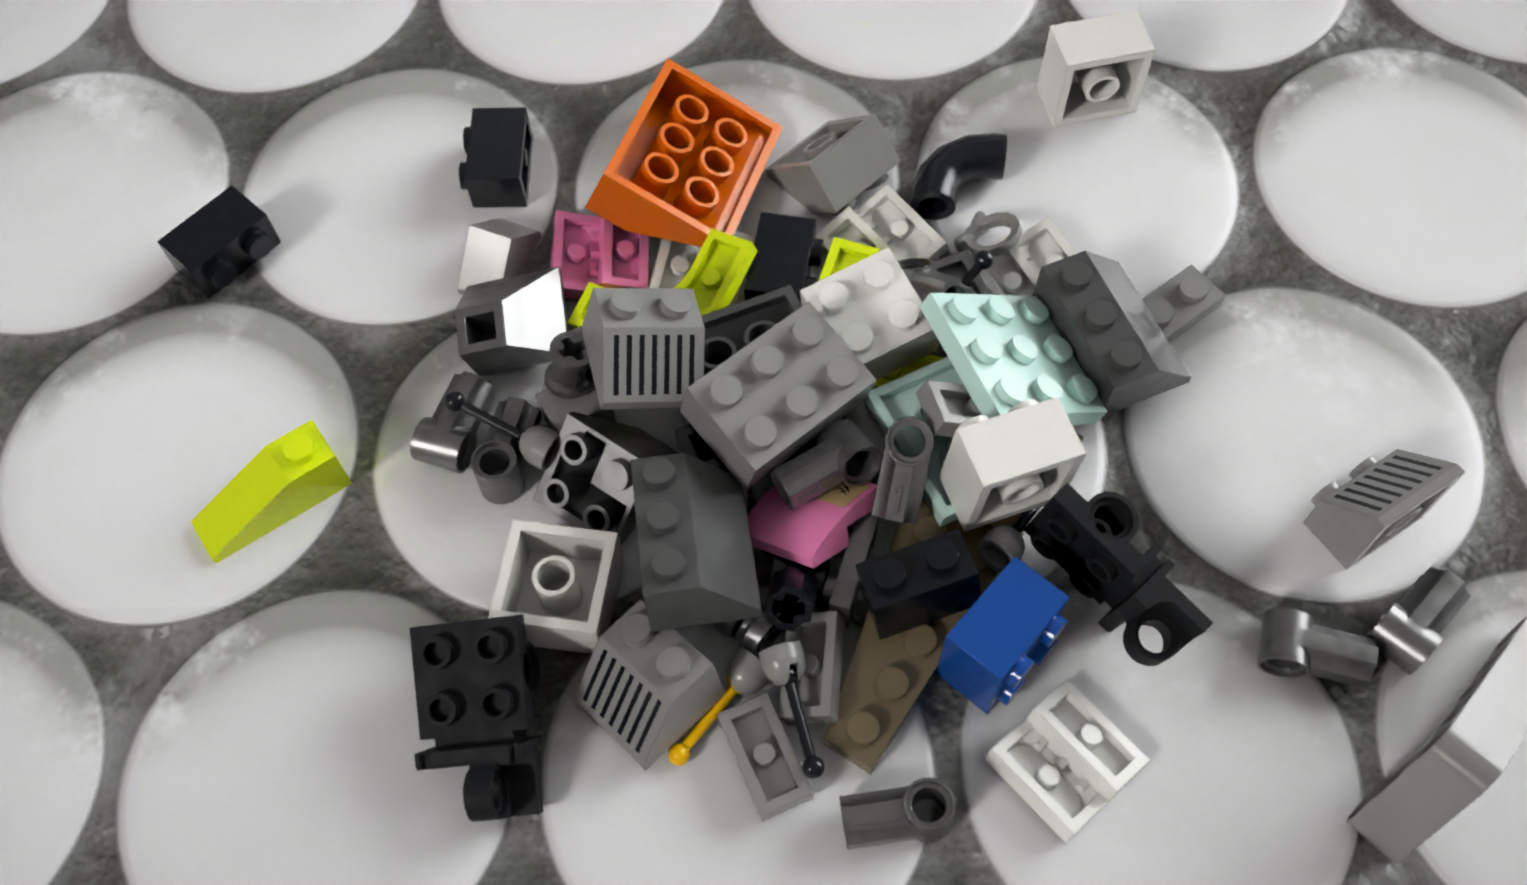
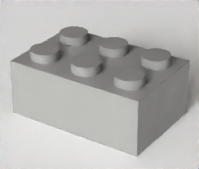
(776, 394)

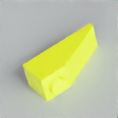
(270, 491)

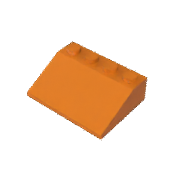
(685, 161)

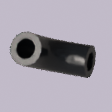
(952, 167)

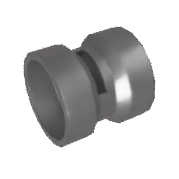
(752, 633)

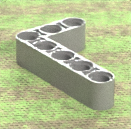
(1458, 759)

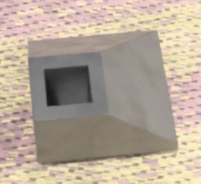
(511, 321)
(592, 475)

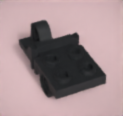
(1102, 564)
(476, 704)

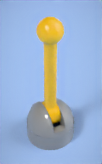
(744, 677)

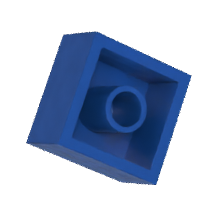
(1003, 636)

